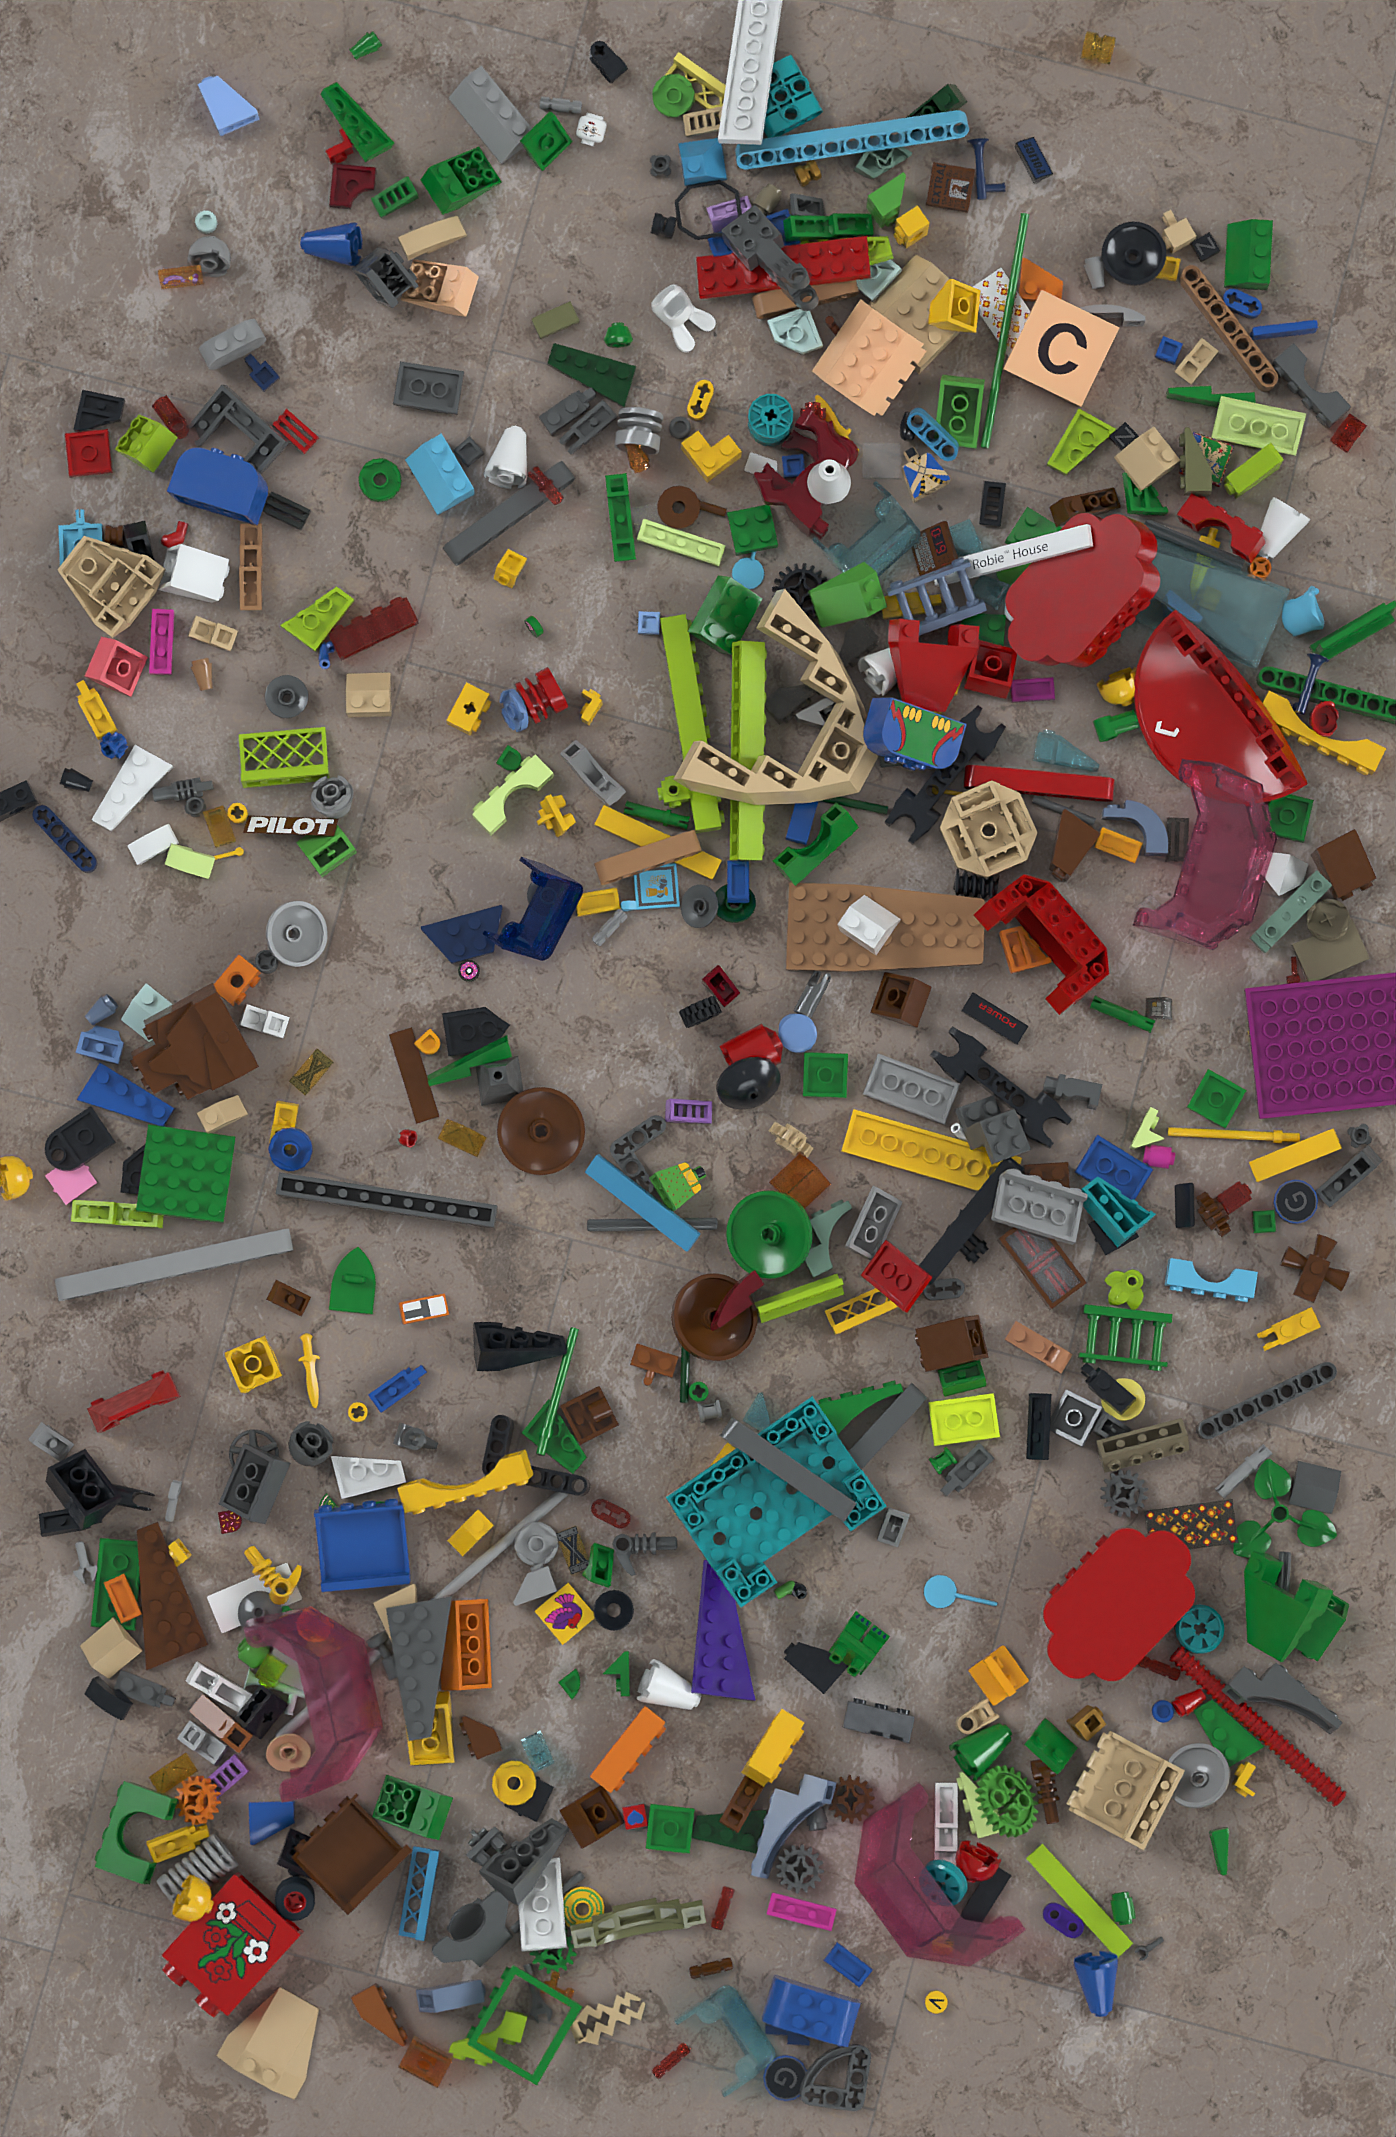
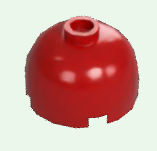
(976, 1862)

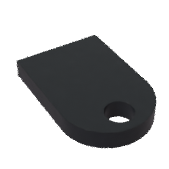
(80, 1141)

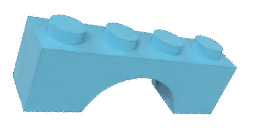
(1182, 1275)

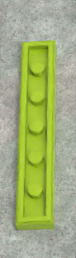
(1079, 1900)

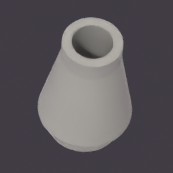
(1095, 271)

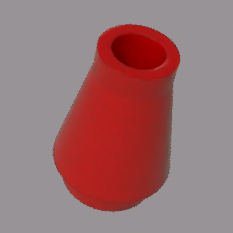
(1188, 1702)

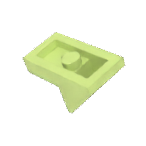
(1144, 1136)

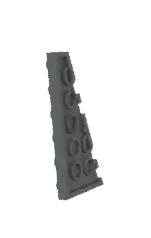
(418, 1649)

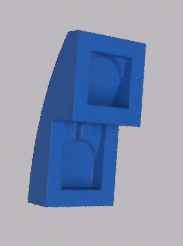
(801, 822)

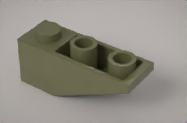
(1196, 470)

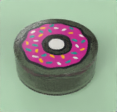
(469, 971)

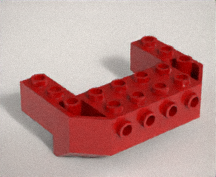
(1056, 930)

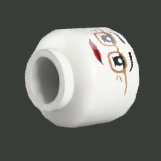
(591, 129)

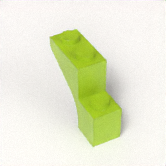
(510, 2030)

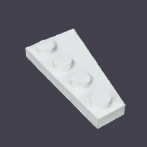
(133, 782)

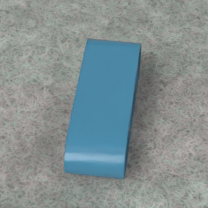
(931, 424)

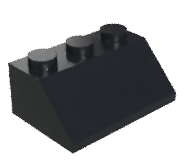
(82, 1488)

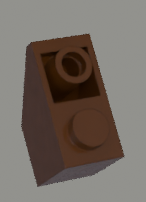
(482, 1737)

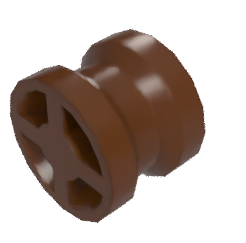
(115, 535)

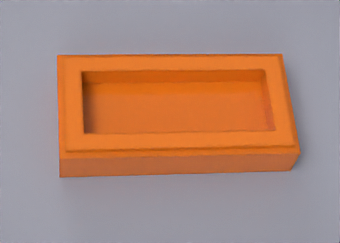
(123, 1598)

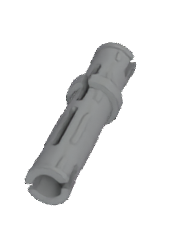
(1243, 1471)

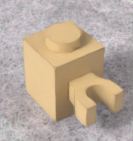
(1177, 234)

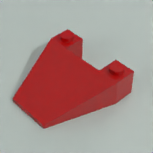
(927, 671)
(156, 1391)

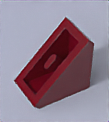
(720, 986)

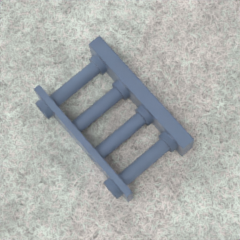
(953, 612)

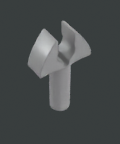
(173, 1495)
(83, 1560)

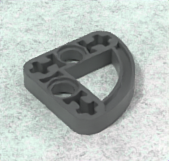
(843, 2093)

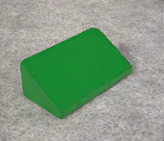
(962, 1378)

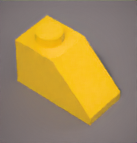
(470, 1532)

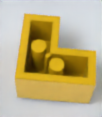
(710, 460)

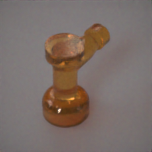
(553, 1983)

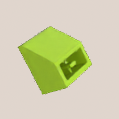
(146, 443)

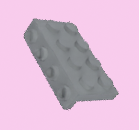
(1038, 1206)

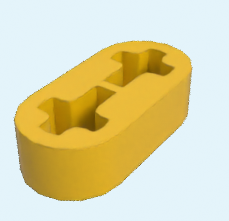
(695, 398)

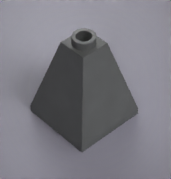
(502, 1090)

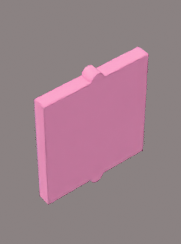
(71, 1183)

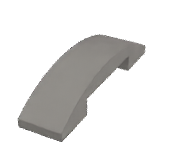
(1128, 316)

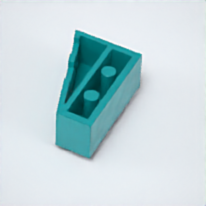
(1113, 1211)

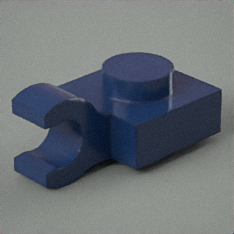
(262, 374)

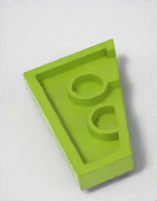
(1079, 440)
(317, 621)

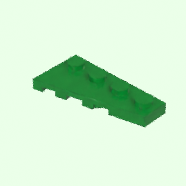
(357, 124)

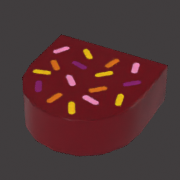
(229, 1521)

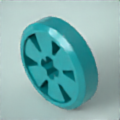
(1205, 1641)
(954, 1879)

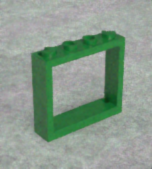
(486, 2013)

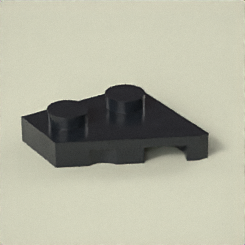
(97, 410)

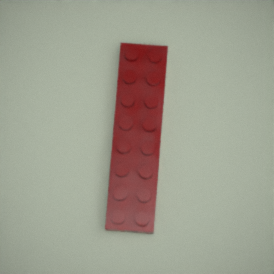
(824, 261)

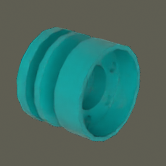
(770, 432)

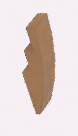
(251, 567)

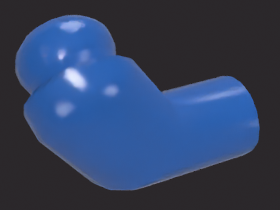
(325, 649)

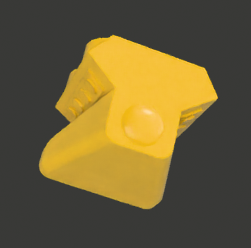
(253, 1364)

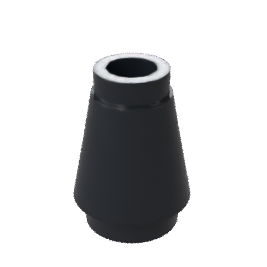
(75, 780)

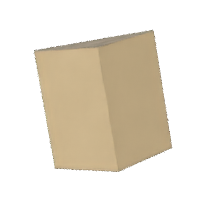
(110, 1648)

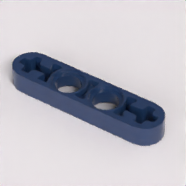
(63, 840)

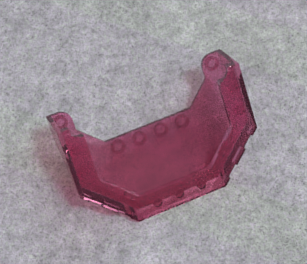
(1222, 862)
(336, 1693)
(909, 1897)

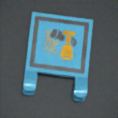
(655, 889)

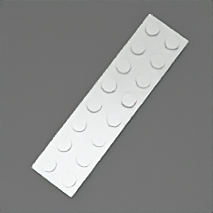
(749, 72)

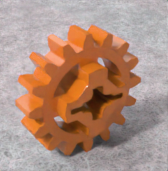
(197, 1800)

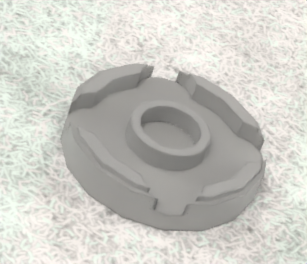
(536, 1543)

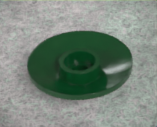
(734, 915)

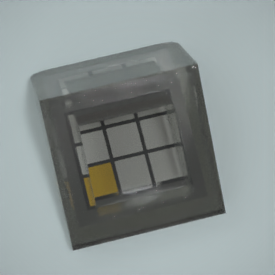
(1159, 1008)

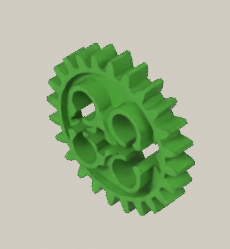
(995, 1793)

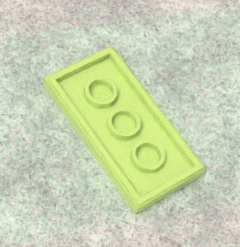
(1258, 425)

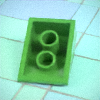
(960, 408)
(848, 596)

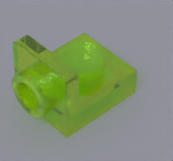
(270, 1671)

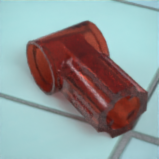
(170, 416)

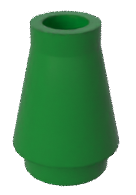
(366, 45)

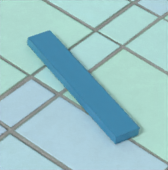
(642, 1202)

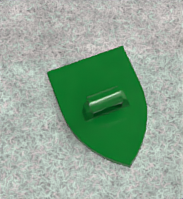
(353, 1284)

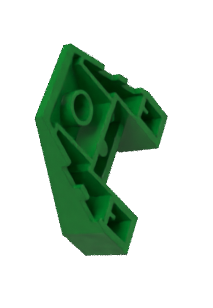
(1275, 1616)

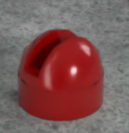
(408, 1138)

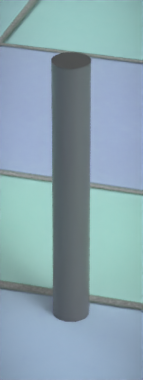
(1059, 809)

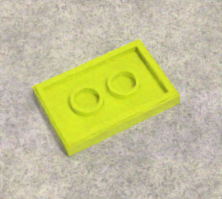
(964, 1419)

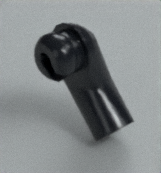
(905, 431)

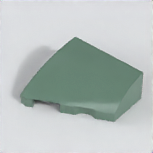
(877, 162)

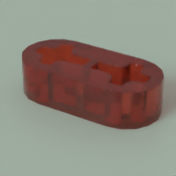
(608, 1518)

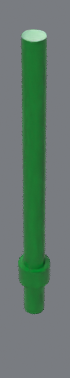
(546, 1431)

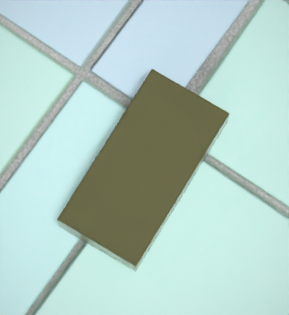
(555, 320)

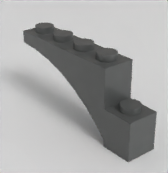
(1280, 1689)

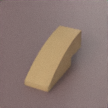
(431, 237)

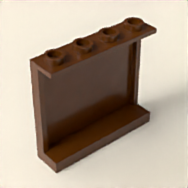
(349, 1855)

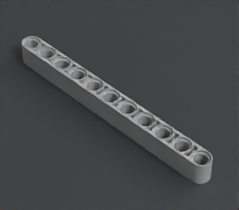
(173, 1265)

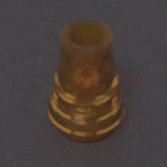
(637, 458)

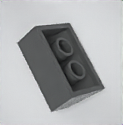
(254, 1484)

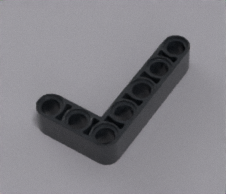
(546, 1474)

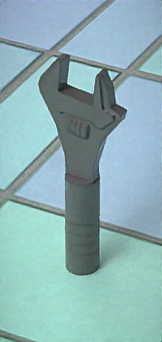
(539, 2005)

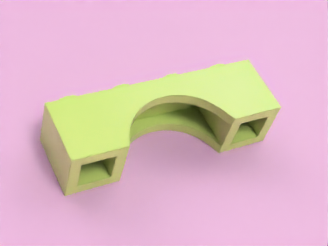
(532, 775)

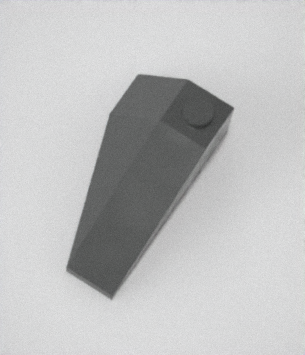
(520, 1867)

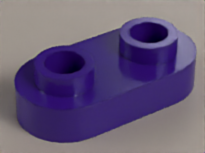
(1063, 1920)

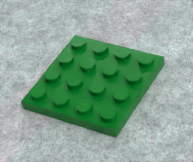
(185, 1174)

